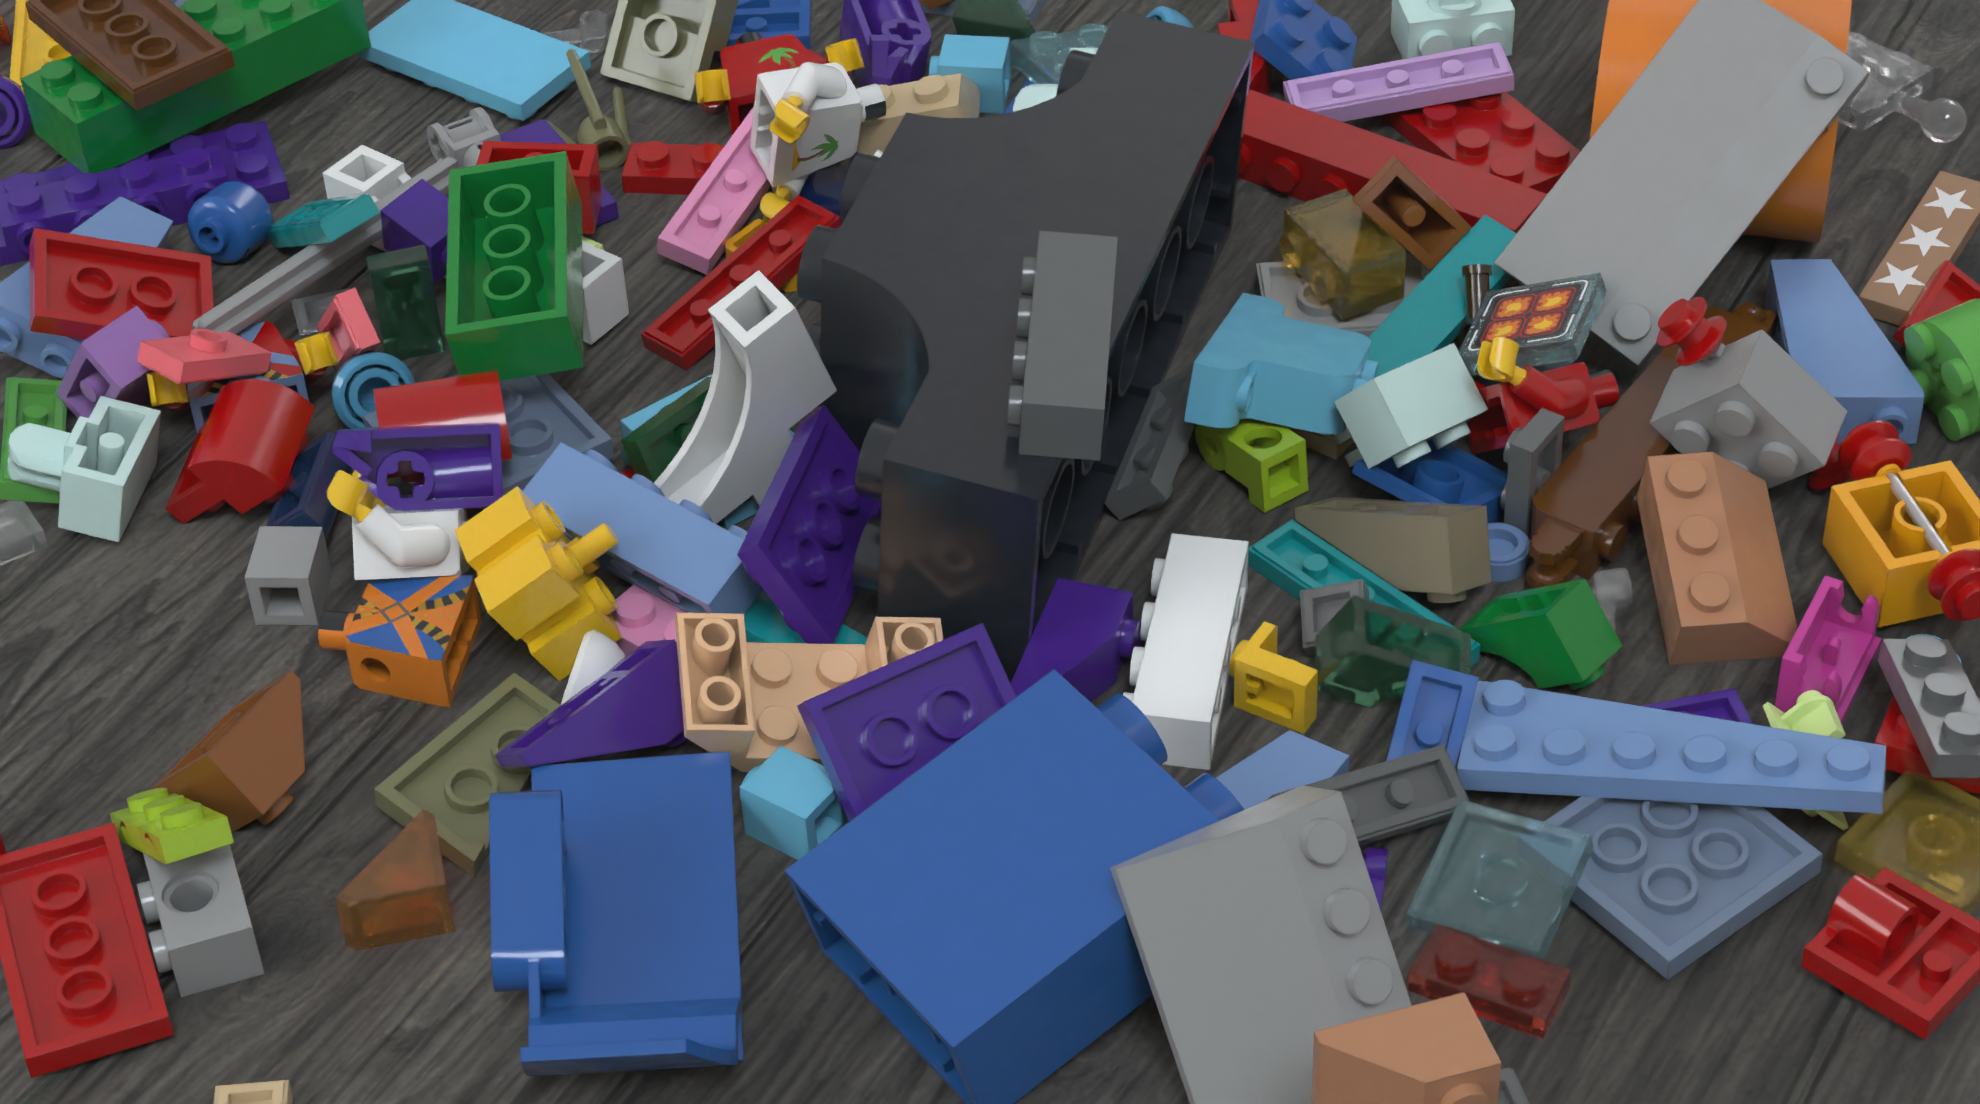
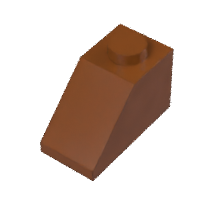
(1412, 212)

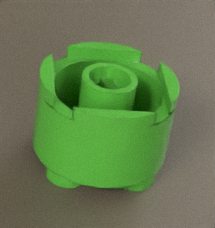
(1946, 364)

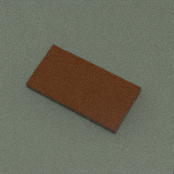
(134, 45)

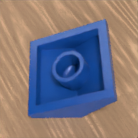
(1441, 477)

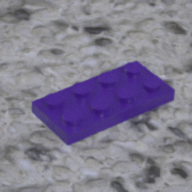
(810, 529)

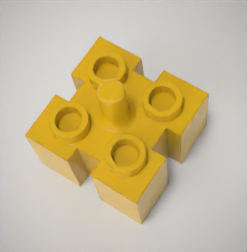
(540, 579)

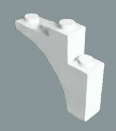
(759, 388)

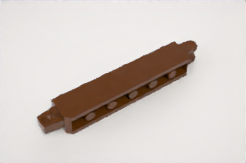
(1592, 496)

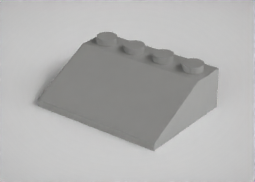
(1258, 943)

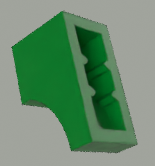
(1549, 633)

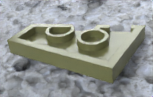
(460, 771)

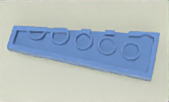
(1617, 750)

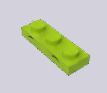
(170, 826)

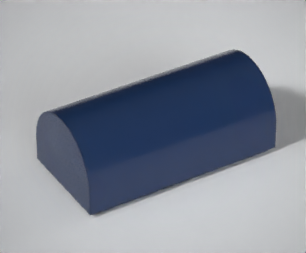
(306, 498)

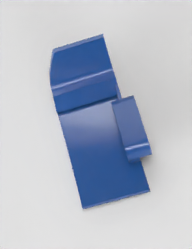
(620, 914)

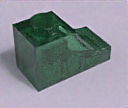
(405, 303)
(1371, 646)

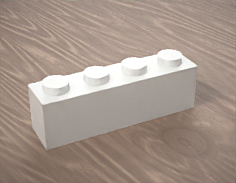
(1190, 643)

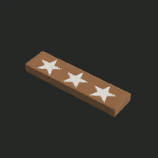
(1931, 235)

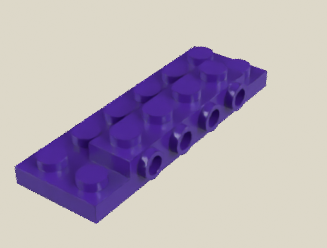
(160, 180)

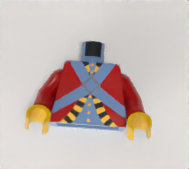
(290, 365)

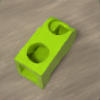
(1259, 456)

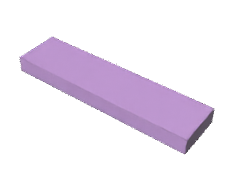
(1404, 83)

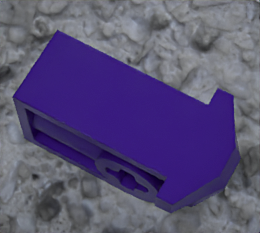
(891, 39)
(457, 463)

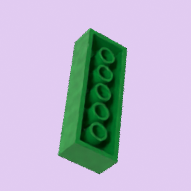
(271, 49)

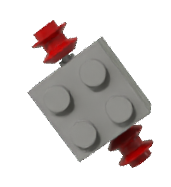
(1746, 402)

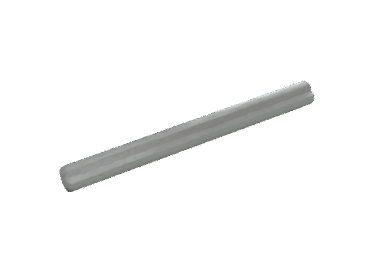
(310, 263)

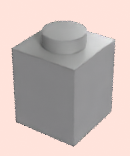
(288, 575)

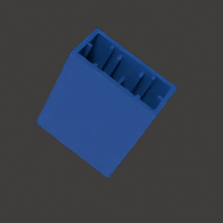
(986, 889)

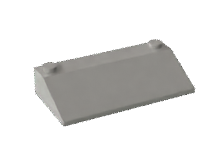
(1685, 165)

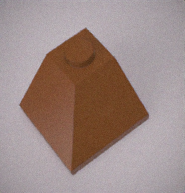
(247, 757)

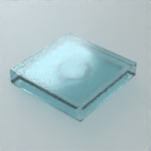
(1501, 878)

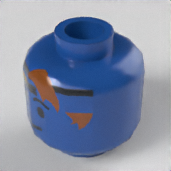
(229, 222)

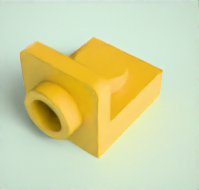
(1273, 684)

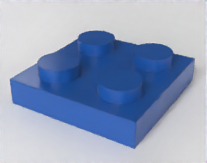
(1302, 38)

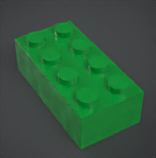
(515, 268)

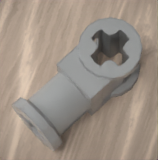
(462, 138)

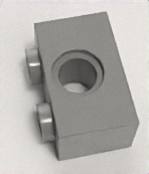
(202, 920)

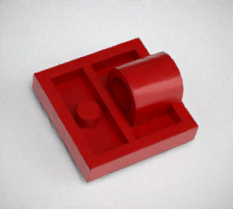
(1898, 951)

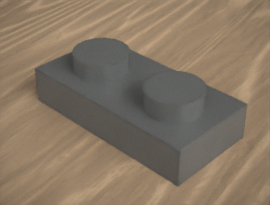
(1532, 458)

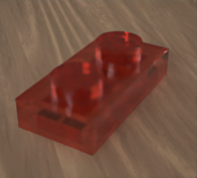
(1496, 980)

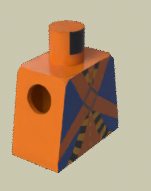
(408, 636)

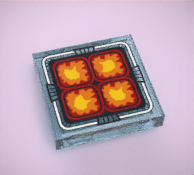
(1544, 318)

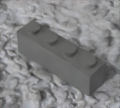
(1066, 346)

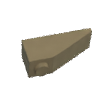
(1408, 543)

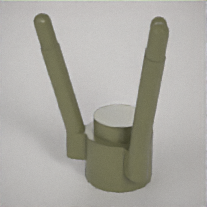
(608, 134)

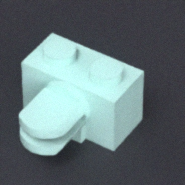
(1449, 25)
(1408, 407)
(95, 467)

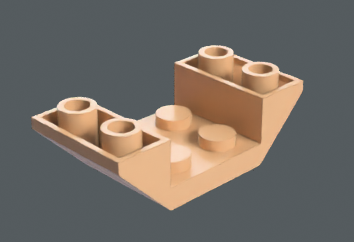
(748, 692)

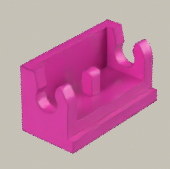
(1829, 650)

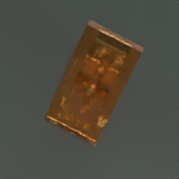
(400, 892)

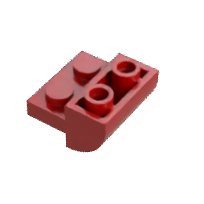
(443, 401)
(243, 449)

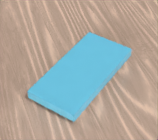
(474, 55)

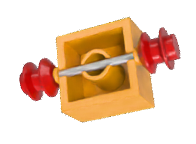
(1904, 530)

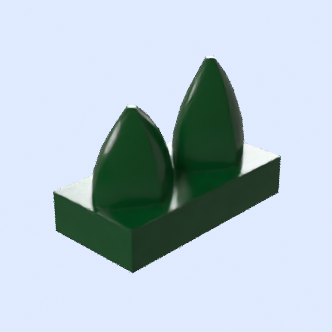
(659, 439)

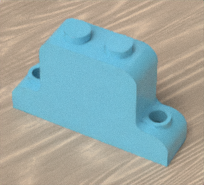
(1276, 370)

